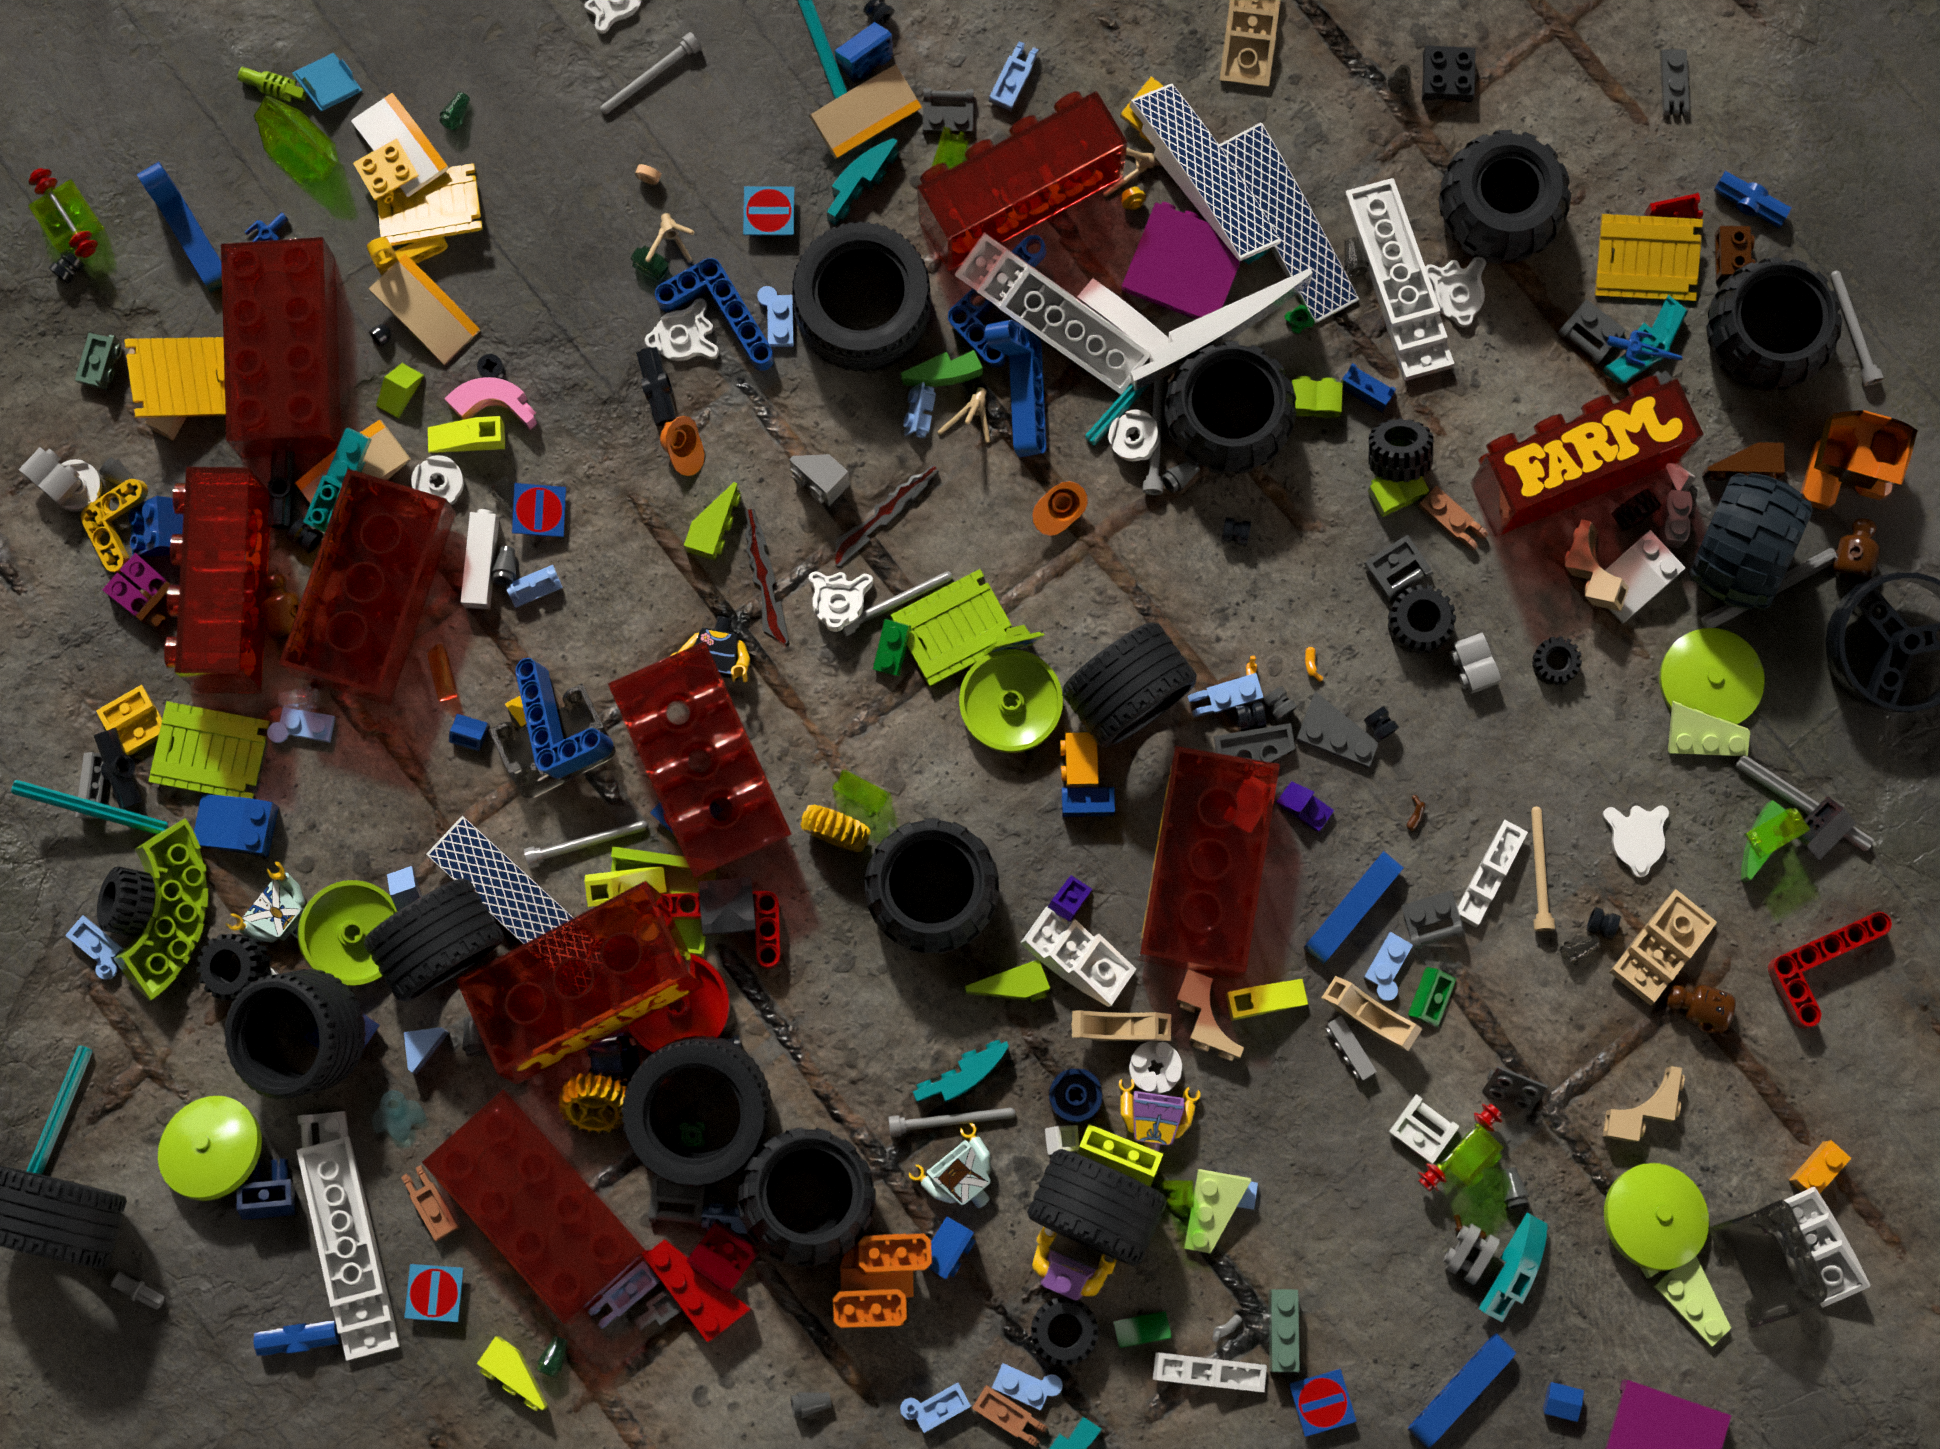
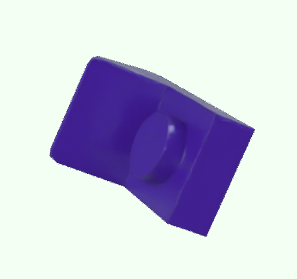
(1305, 806)
(1070, 898)

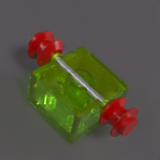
(64, 214)
(1469, 1156)

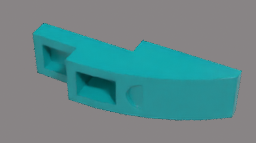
(865, 171)
(347, 456)
(973, 1069)
(1522, 1263)

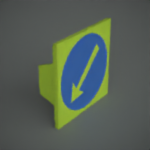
(1015, 638)

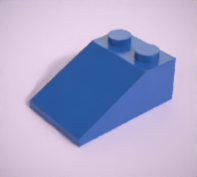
(236, 824)

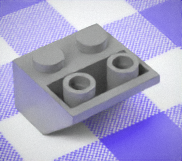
(821, 475)

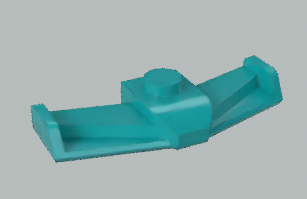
(1662, 333)

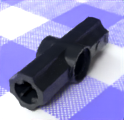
(656, 385)
(281, 474)
(122, 779)

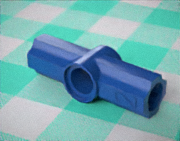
(1752, 199)
(296, 1338)

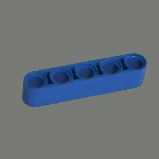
(1353, 907)
(1461, 1391)

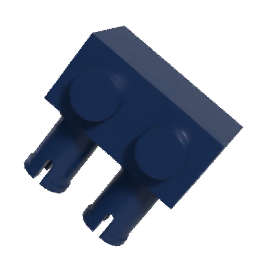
(267, 1198)

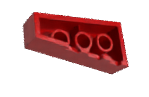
(705, 1305)

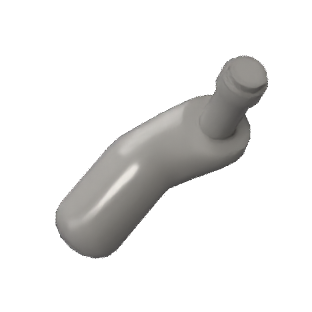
(1227, 1328)

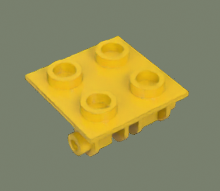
(386, 170)

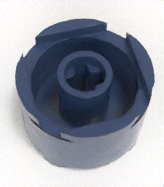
(614, 1058)
(1075, 1080)

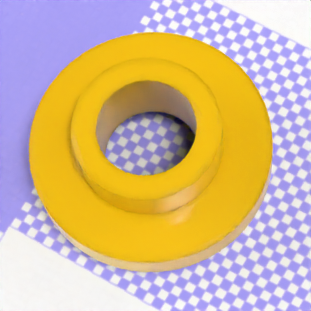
(1133, 198)

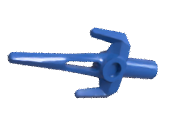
(267, 233)
(1634, 346)

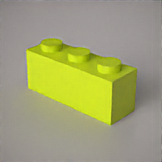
(1120, 1154)

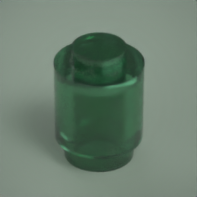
(655, 268)

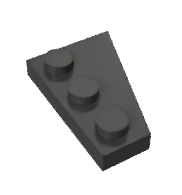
(1335, 733)
(1257, 744)

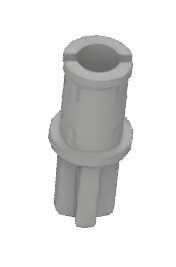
(137, 1290)

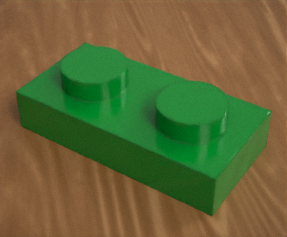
(892, 647)

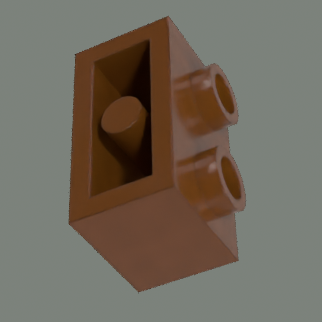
(1732, 250)

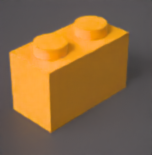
(1081, 760)
(1820, 1167)

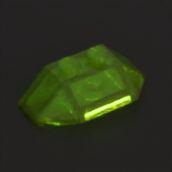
(295, 141)

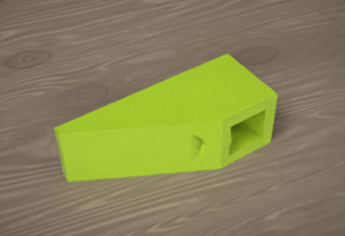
(708, 528)

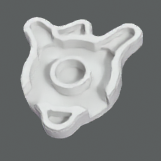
(610, 11)
(1458, 289)
(683, 334)
(838, 600)
(1637, 838)

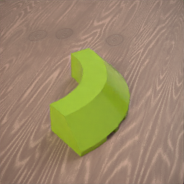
(177, 914)

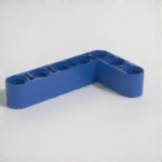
(183, 224)
(725, 305)
(975, 313)
(1026, 384)
(550, 751)

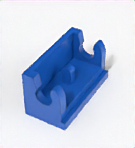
(1367, 388)
(1088, 802)

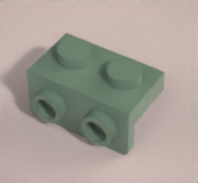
(98, 361)

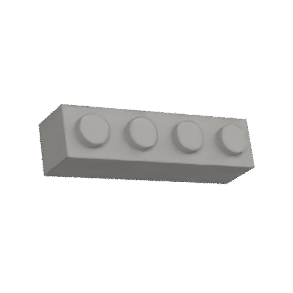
(91, 780)
(1351, 1048)

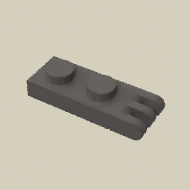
(1674, 81)

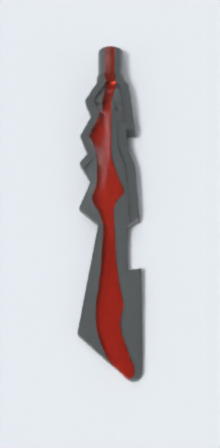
(884, 513)
(772, 612)

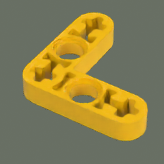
(385, 256)
(105, 518)

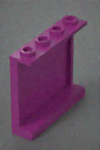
(1181, 264)
(1663, 1421)

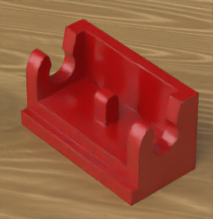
(1677, 207)

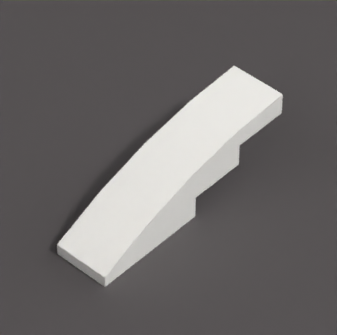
(1122, 316)
(1491, 872)
(1209, 1372)

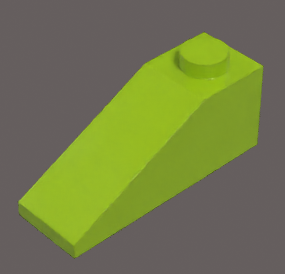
(1017, 983)

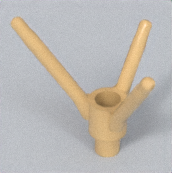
(1143, 161)
(669, 231)
(974, 407)

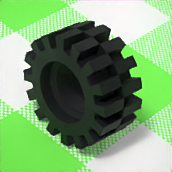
(1636, 509)
(1556, 645)

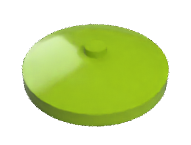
(1713, 674)
(1010, 701)
(336, 927)
(209, 1148)
(1656, 1217)

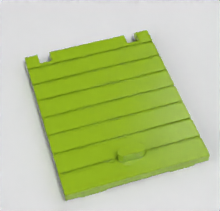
(954, 627)
(209, 751)

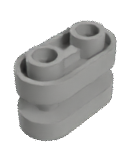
(1467, 1239)

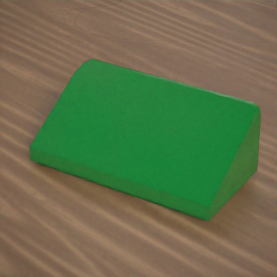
(1432, 996)
(1142, 1329)

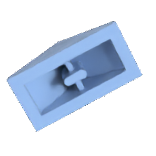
(403, 887)
(421, 1045)

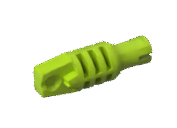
(272, 84)

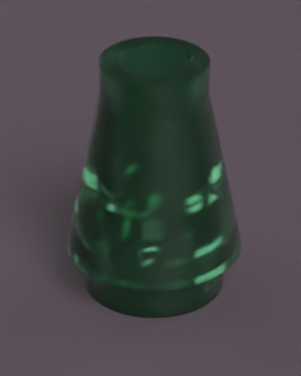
(454, 112)
(552, 1358)

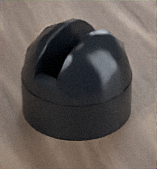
(380, 334)

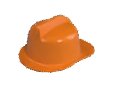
(683, 445)
(1059, 508)

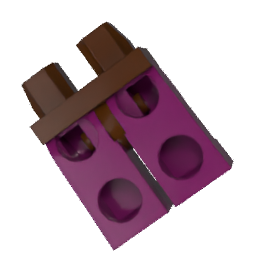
(146, 601)

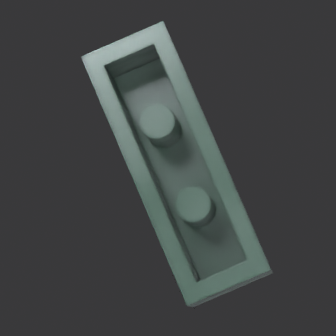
(1283, 1330)

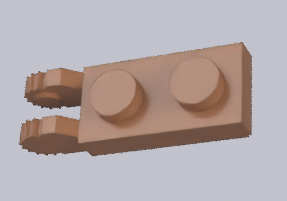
(1451, 517)
(431, 1206)
(1007, 1414)

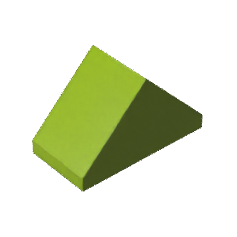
(398, 389)

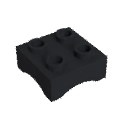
(1448, 73)
(726, 906)

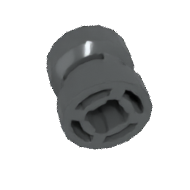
(1279, 703)

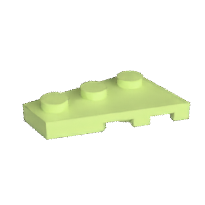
(1703, 734)
(1214, 1203)
(1694, 1299)

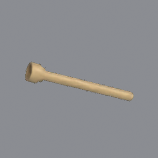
(1543, 919)

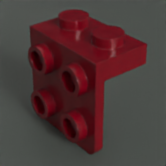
(722, 1256)

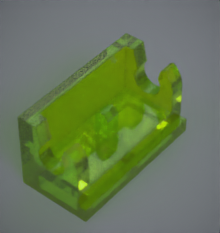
(950, 148)
(861, 792)
(1777, 832)
(1182, 1192)

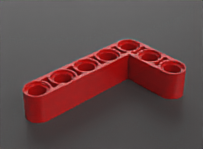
(761, 917)
(1819, 955)

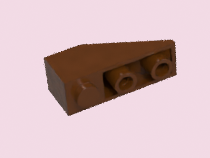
(1760, 458)

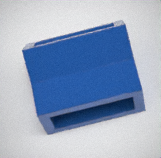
(468, 732)
(1563, 1401)

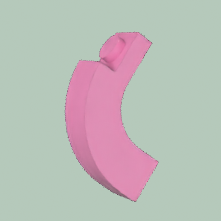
(485, 392)

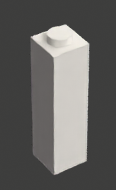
(480, 559)

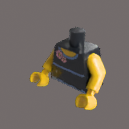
(725, 647)

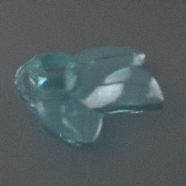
(398, 1119)

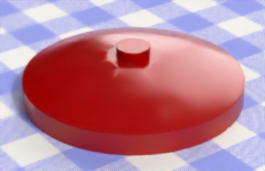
(697, 1014)

